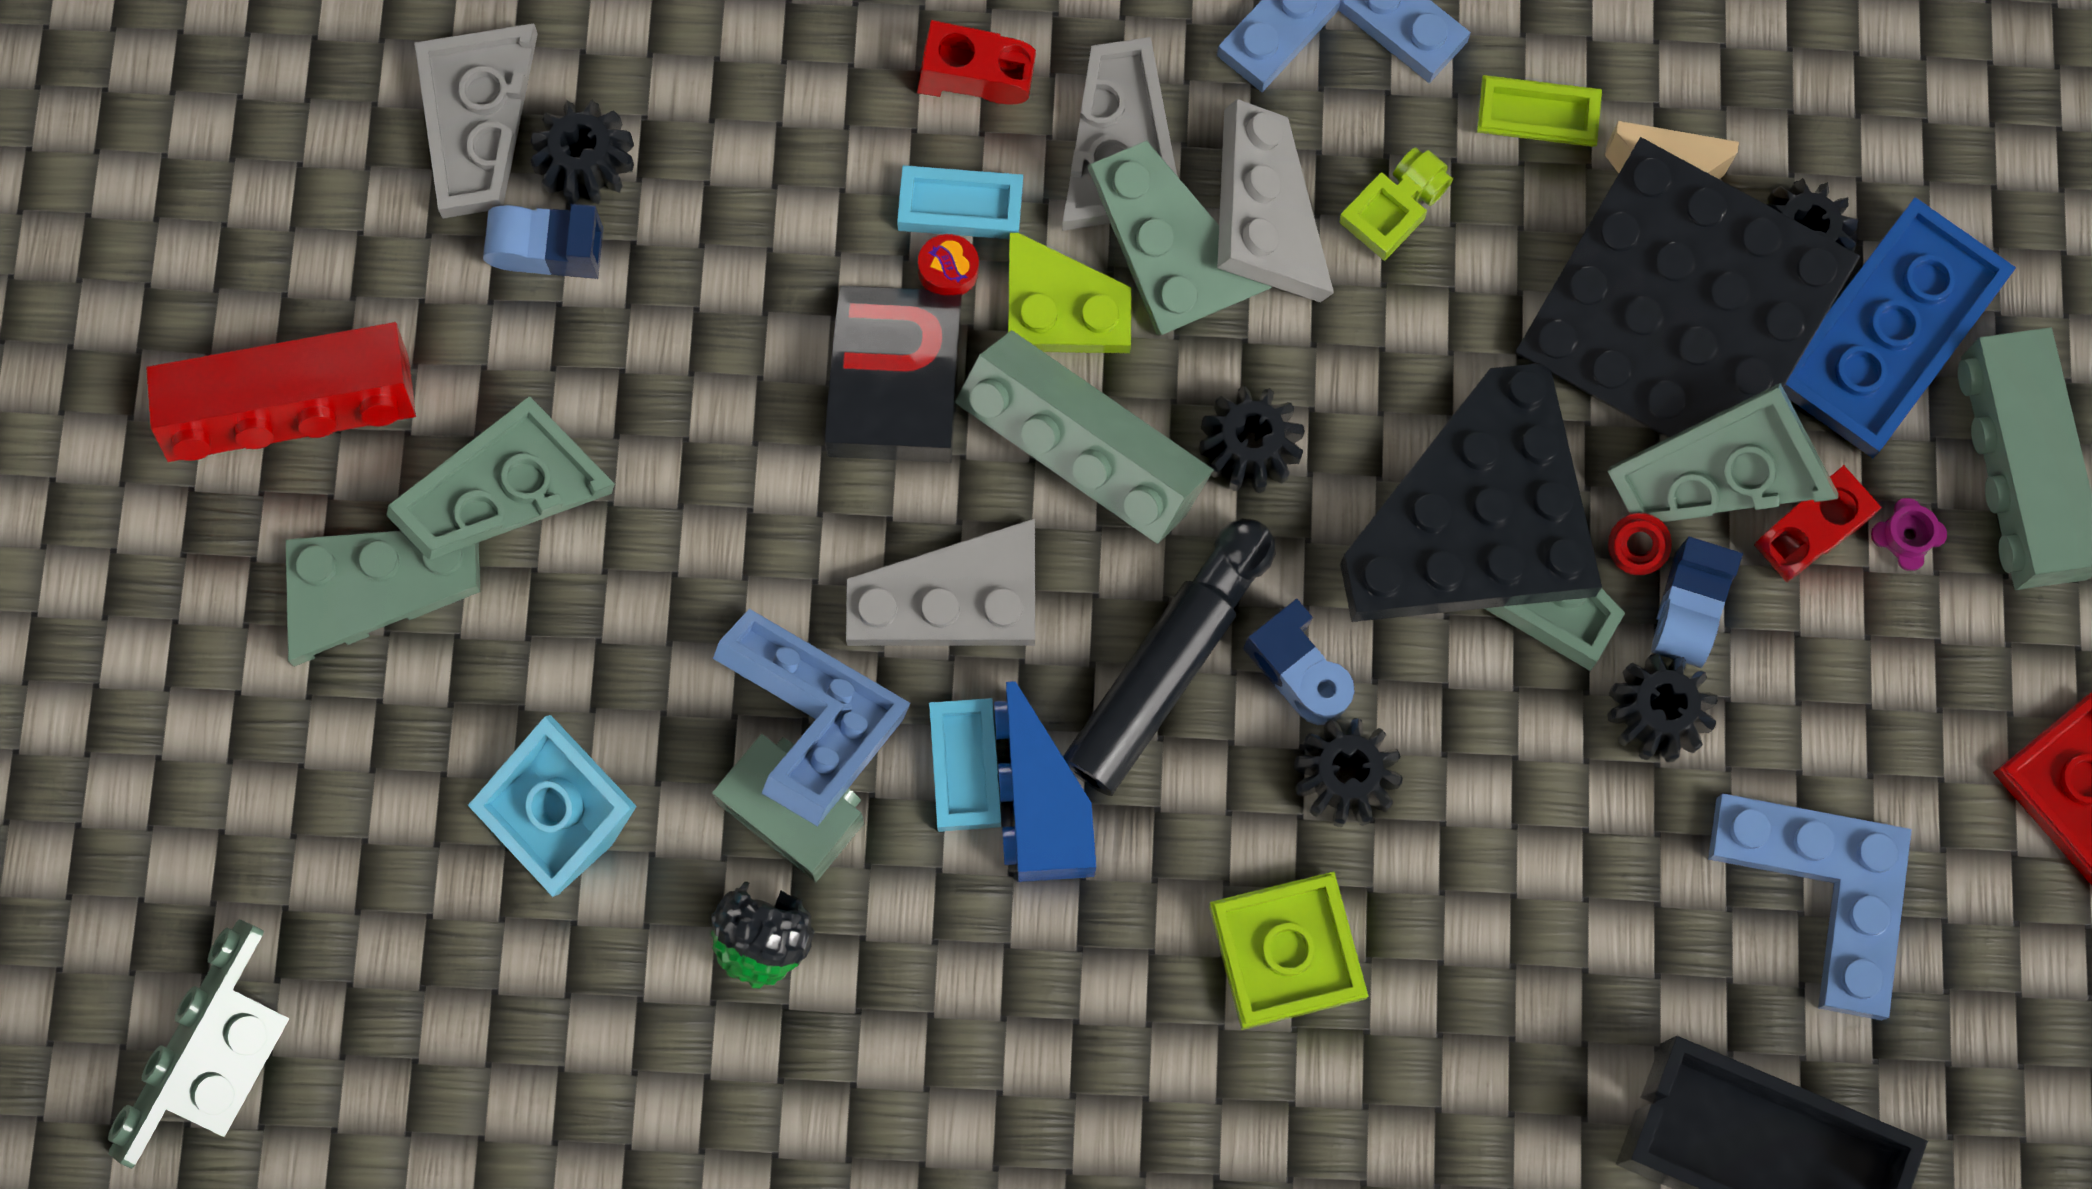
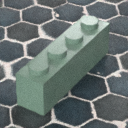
(1083, 436)
(2030, 457)

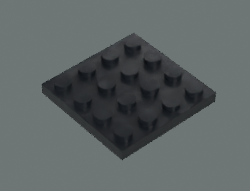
(1684, 296)

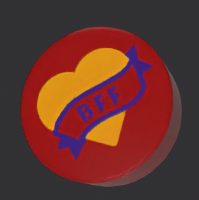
(948, 265)

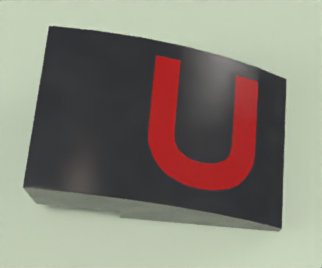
(893, 375)

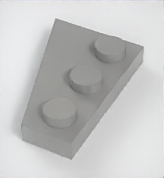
(1117, 111)
(473, 113)
(1266, 208)
(951, 596)

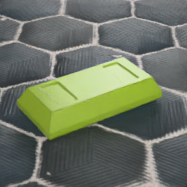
(1539, 111)

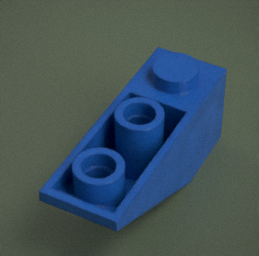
(1049, 805)

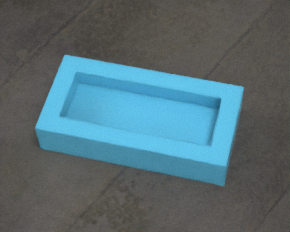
(960, 202)
(965, 765)

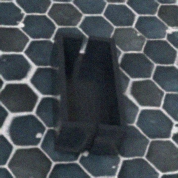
(1744, 1129)

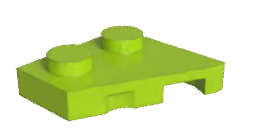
(1064, 302)

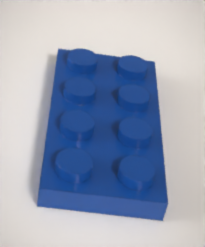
(1895, 327)

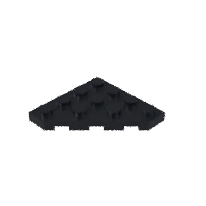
(1481, 513)

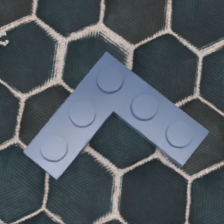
(1279, 29)
(849, 710)
(1868, 876)

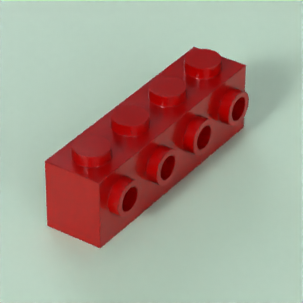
(280, 392)

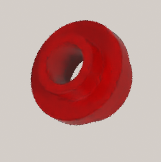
(1639, 563)

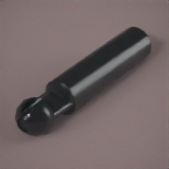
(1169, 657)

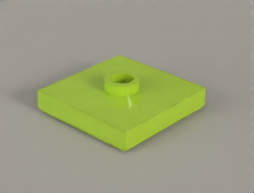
(1288, 950)

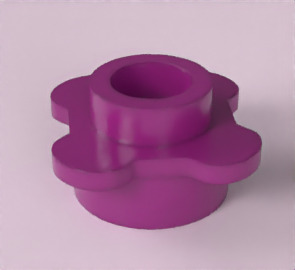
(1926, 529)

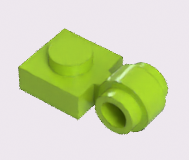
(1391, 212)

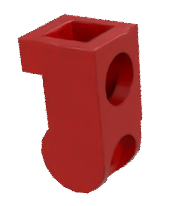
(976, 64)
(1817, 526)

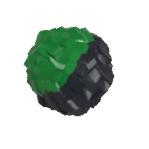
(760, 939)

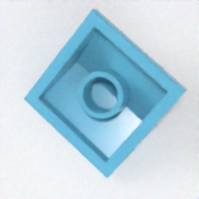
(553, 806)

